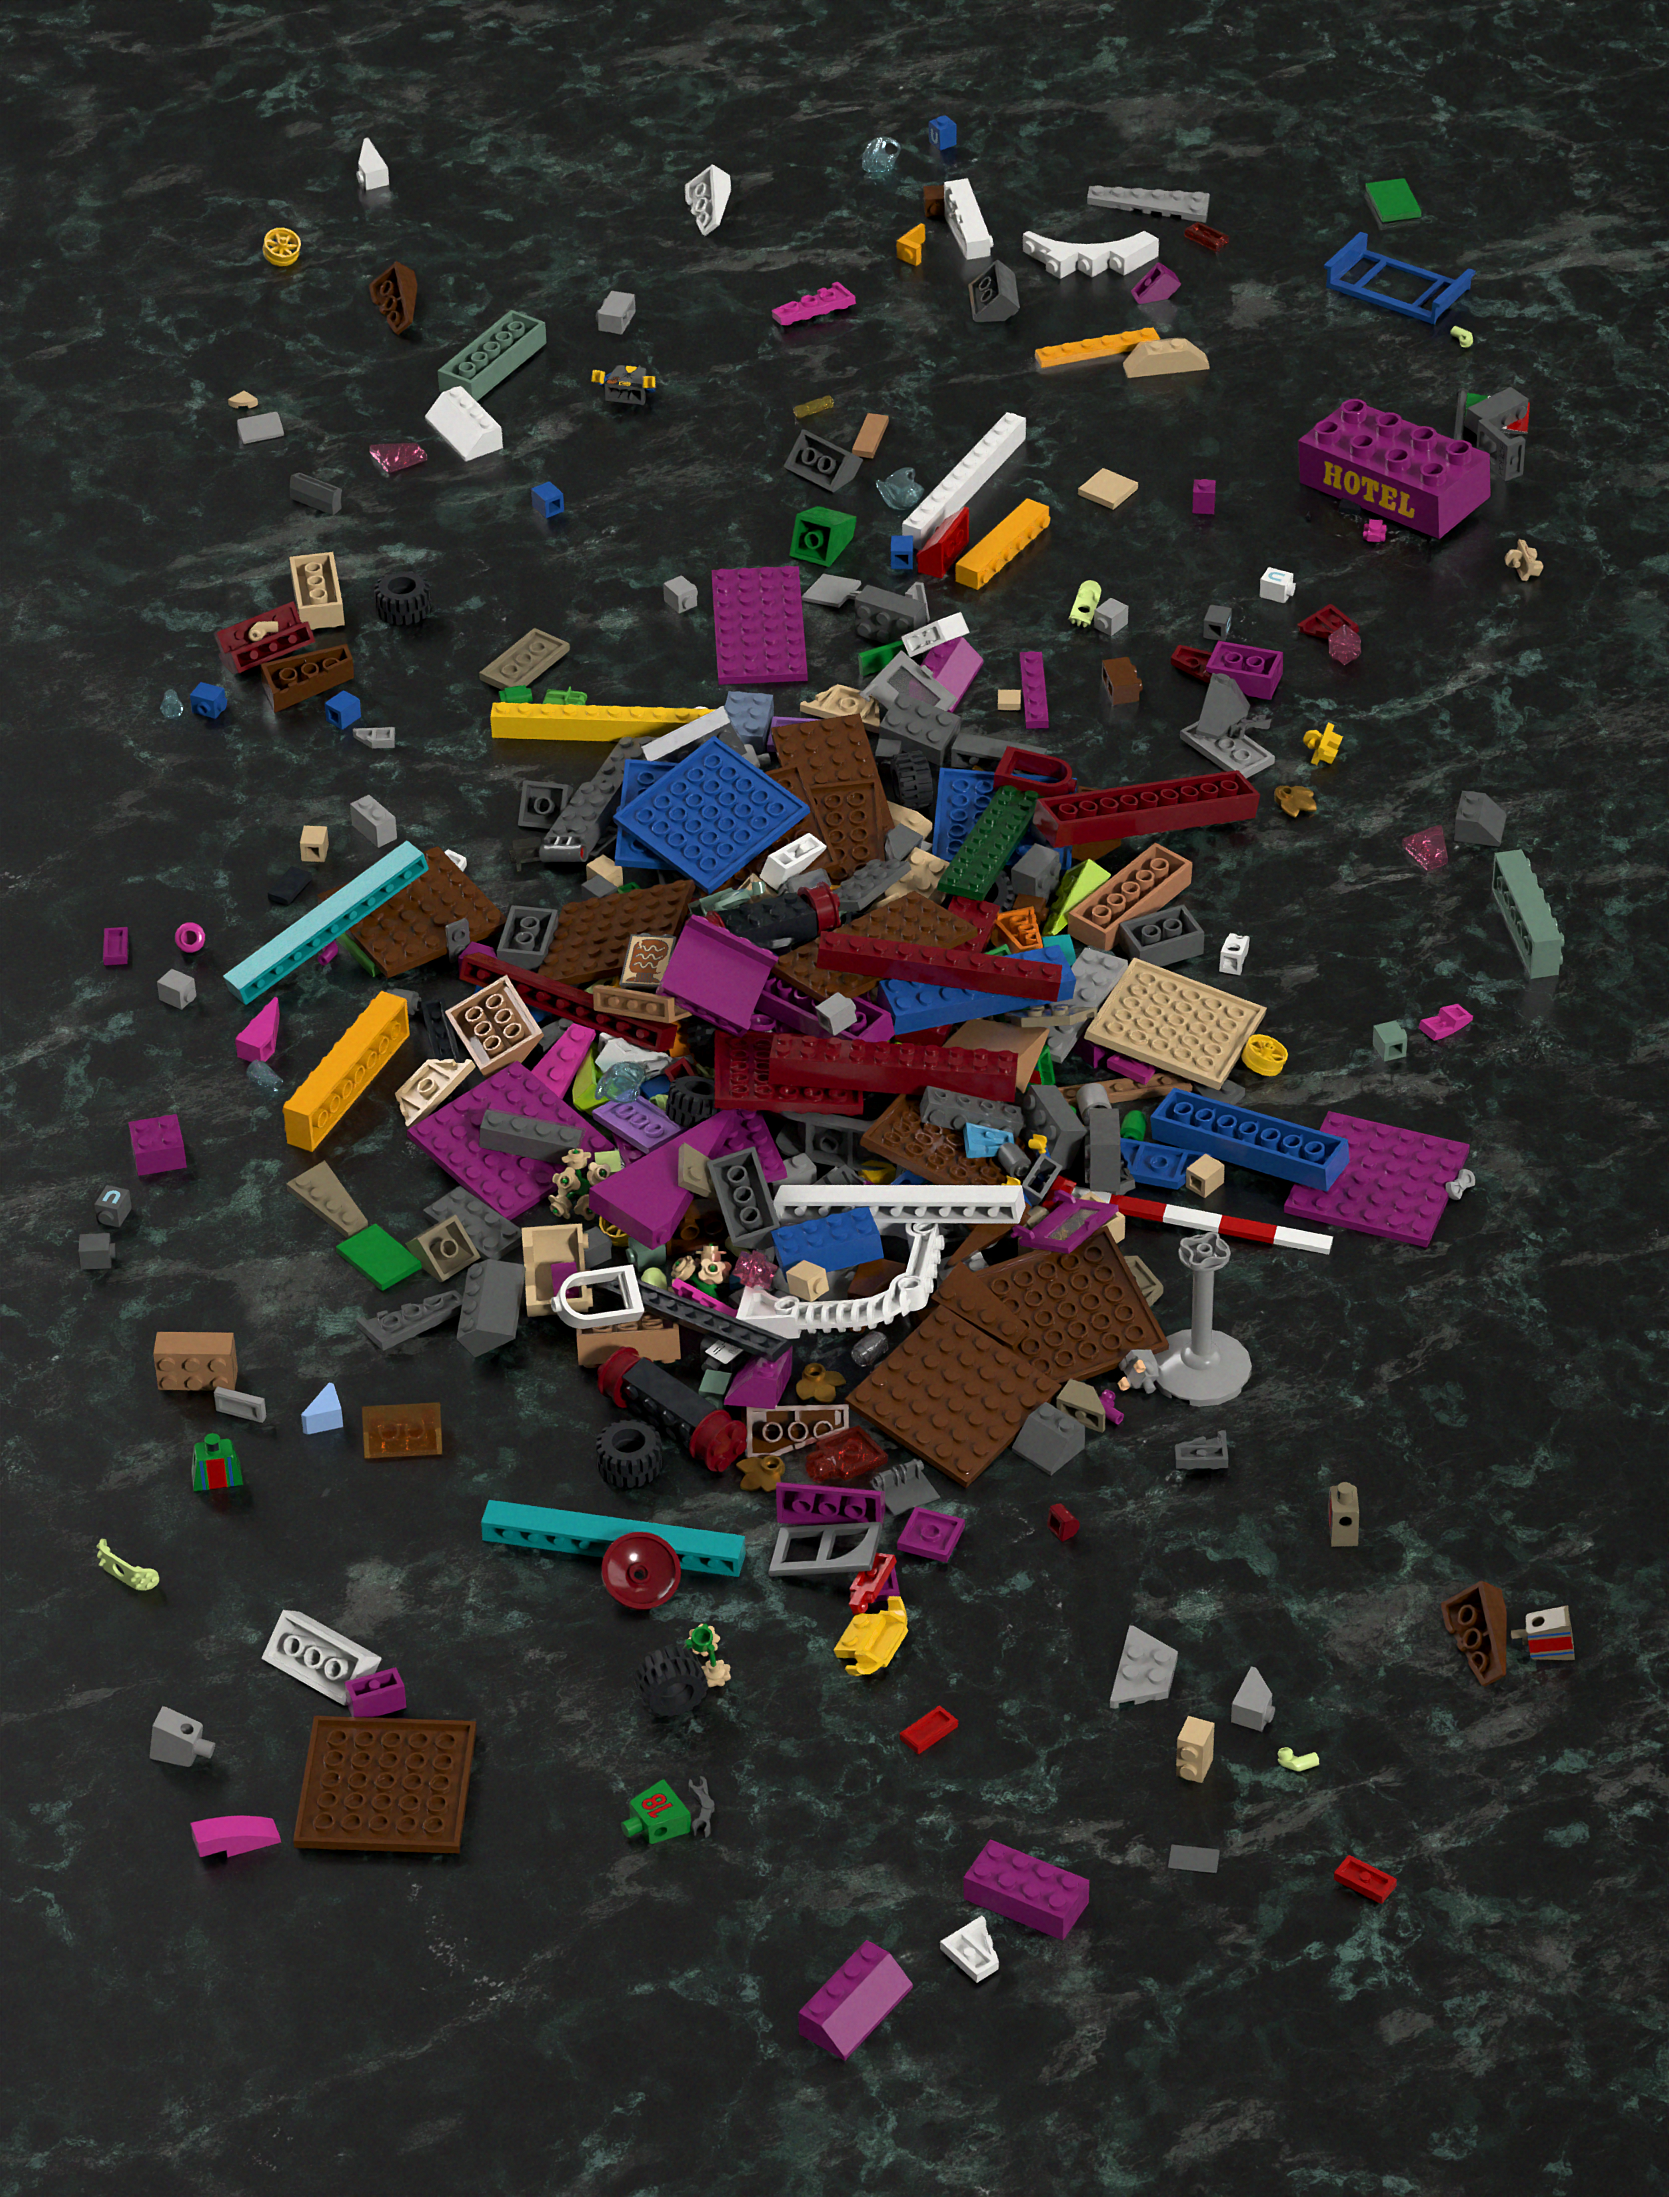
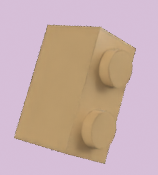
(1195, 1749)

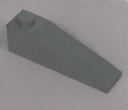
(1222, 707)

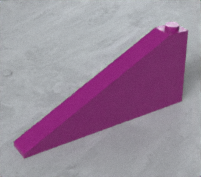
(646, 1194)

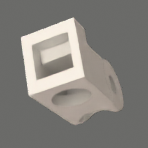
(1233, 954)

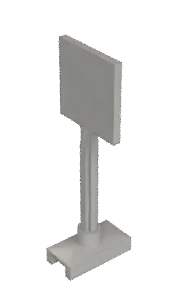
(835, 590)

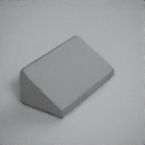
(260, 427)

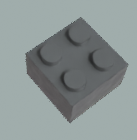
(1037, 873)

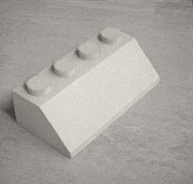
(464, 424)
(318, 1655)

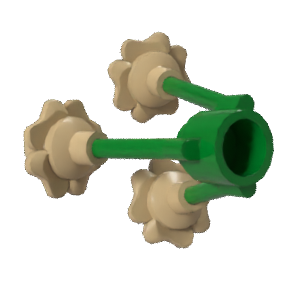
(704, 1640)

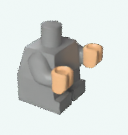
(1140, 1370)

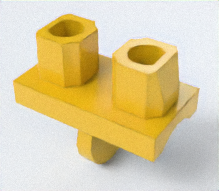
(1325, 745)

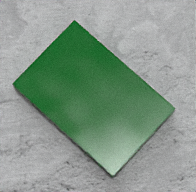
(1393, 200)
(378, 1257)

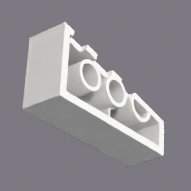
(966, 220)

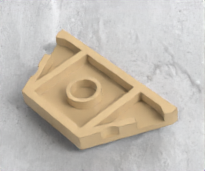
(844, 701)
(430, 1087)

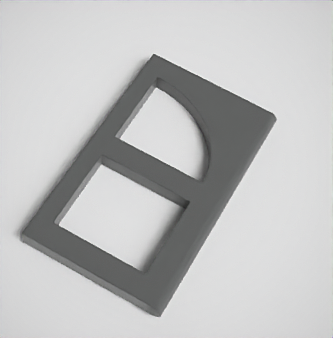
(855, 1561)

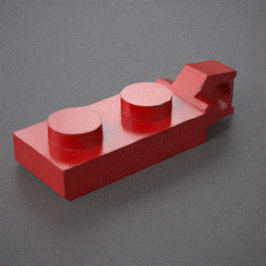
(869, 1583)

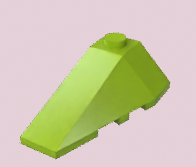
(1075, 887)
(586, 1082)

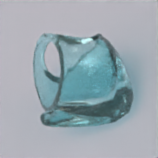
(875, 157)
(899, 490)
(620, 1082)

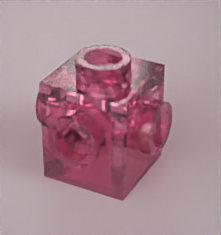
(1344, 645)
(749, 1269)

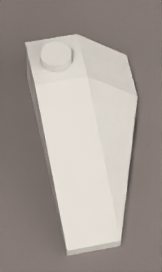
(708, 197)

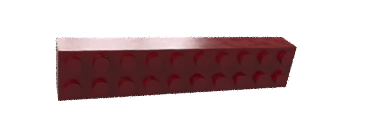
(1146, 808)
(891, 1067)

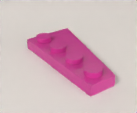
(822, 303)
(564, 1059)
(1131, 1067)

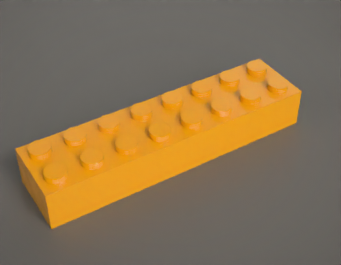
(346, 1071)

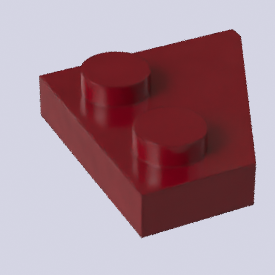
(1326, 622)

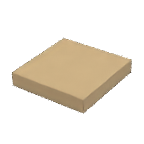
(1108, 488)

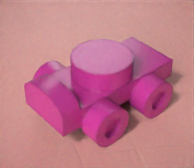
(1374, 531)

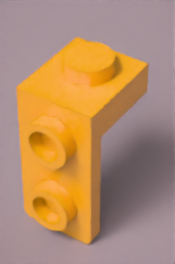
(909, 245)

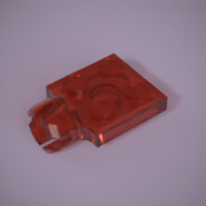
(844, 1456)

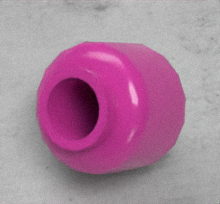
(190, 937)

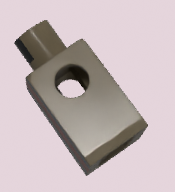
(1343, 1503)
(1547, 1635)

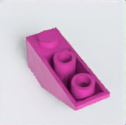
(260, 1036)

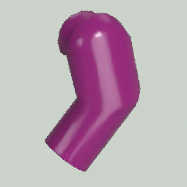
(1108, 1405)

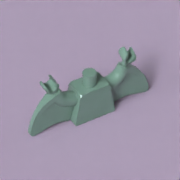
(725, 900)

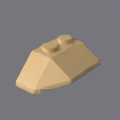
(1164, 357)

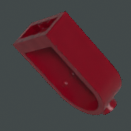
(1037, 764)

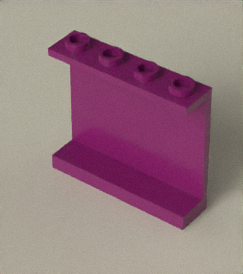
(716, 975)

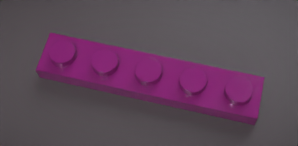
(1034, 690)

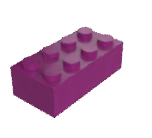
(1026, 1889)

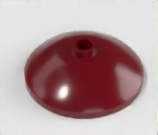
(643, 1554)

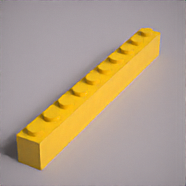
(586, 722)

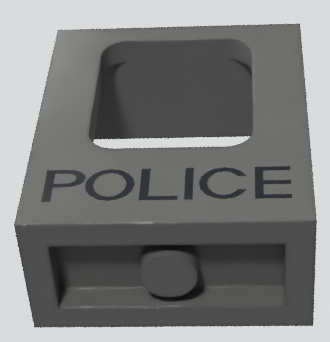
(1509, 451)

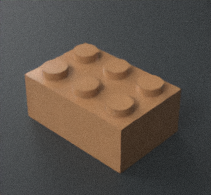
(195, 1360)

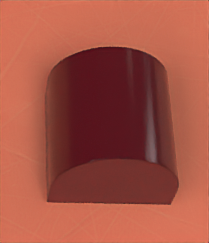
(1062, 1522)

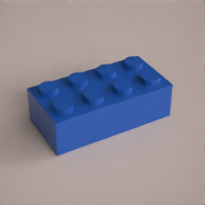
(829, 1241)

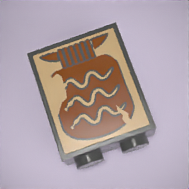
(646, 961)

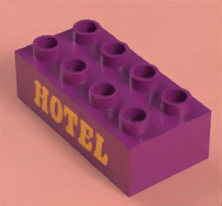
(1394, 468)

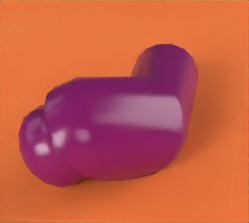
(328, 953)

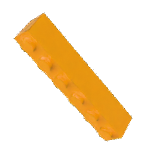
(1002, 544)

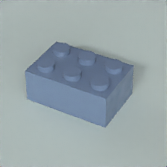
(751, 717)

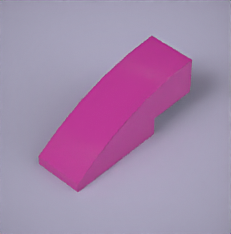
(233, 1834)

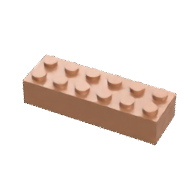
(1130, 894)

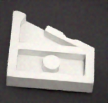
(972, 1950)

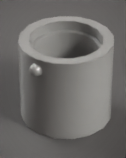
(1092, 1097)

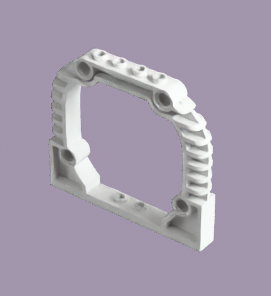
(906, 1292)

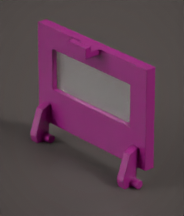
(1067, 1224)

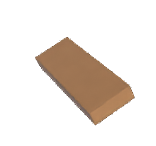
(870, 435)

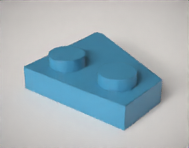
(984, 1141)

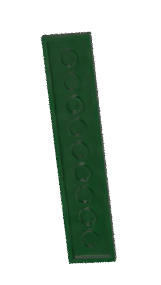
(990, 843)

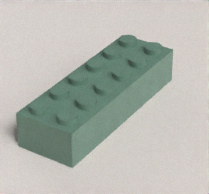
(493, 355)
(1527, 914)

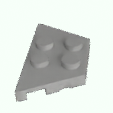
(1144, 1669)

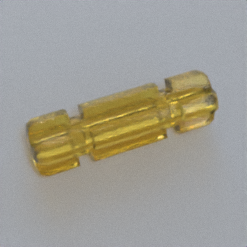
(813, 406)

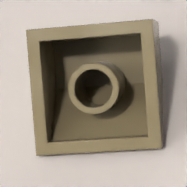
(444, 1248)

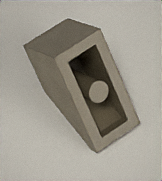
(1082, 1404)

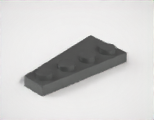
(413, 1319)

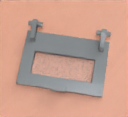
(908, 678)

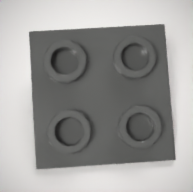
(905, 1487)

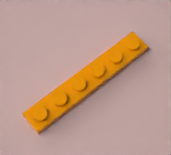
(1093, 348)

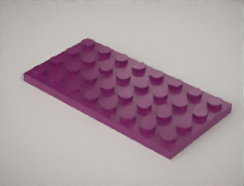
(759, 625)

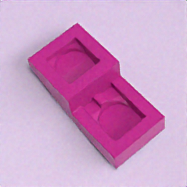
(1447, 1022)

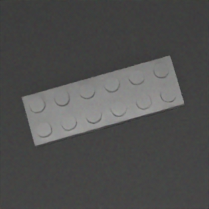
(1095, 979)

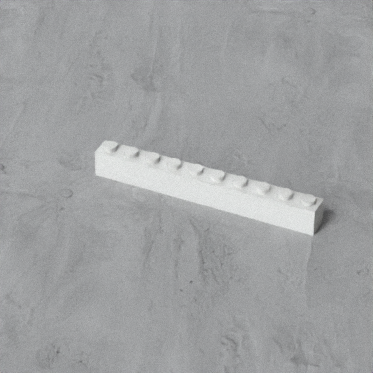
(965, 478)
(903, 1202)

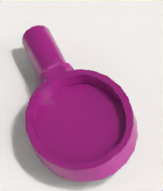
(762, 1023)

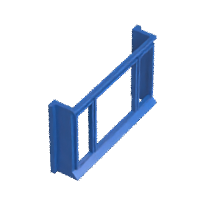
(1356, 250)

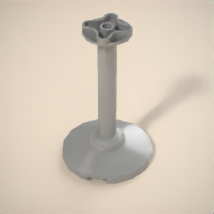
(1201, 1361)

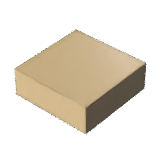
(1009, 699)

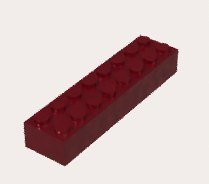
(984, 917)

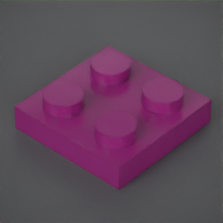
(930, 1534)

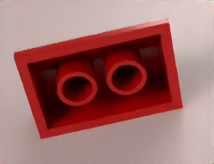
(945, 545)

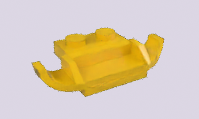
(873, 1638)

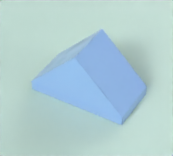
(323, 1412)

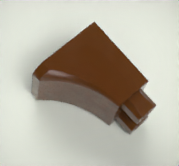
(873, 1279)

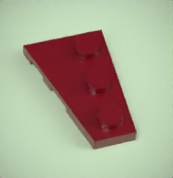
(1192, 661)

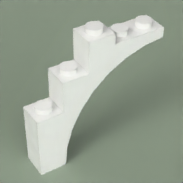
(1092, 259)

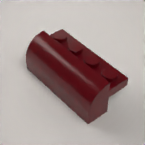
(241, 653)

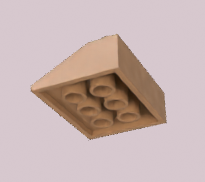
(495, 1027)
(1004, 1036)
(650, 1336)

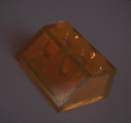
(402, 1430)

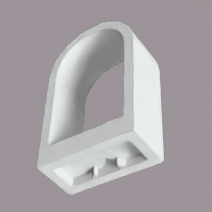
(935, 634)
(629, 1291)

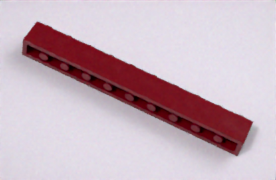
(939, 966)
(567, 1002)

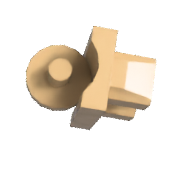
(1524, 561)

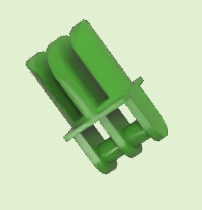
(562, 697)

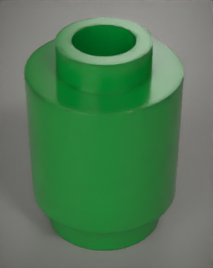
(516, 694)
(1134, 1126)

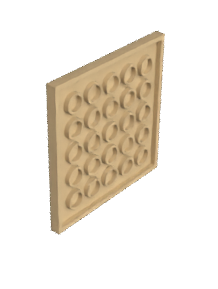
(1175, 1023)

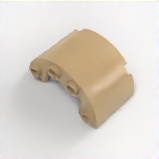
(551, 1246)

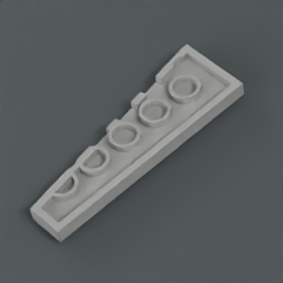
(1187, 204)

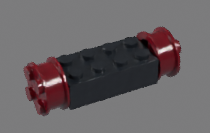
(782, 919)
(673, 1407)

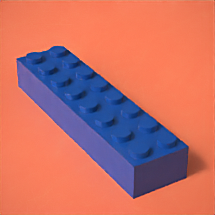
(926, 1006)
(1250, 1139)

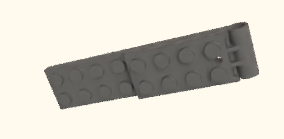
(591, 807)

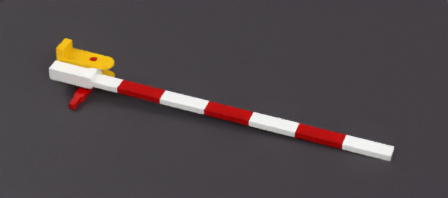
(1212, 1222)

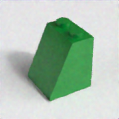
(821, 535)

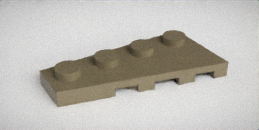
(695, 1173)
(327, 1197)

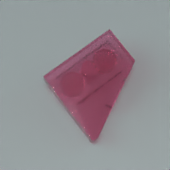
(398, 455)
(1428, 847)

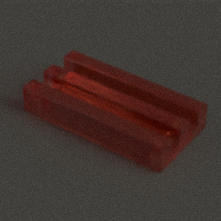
(1206, 236)

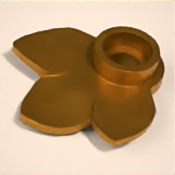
(1295, 799)
(819, 1383)
(761, 1473)

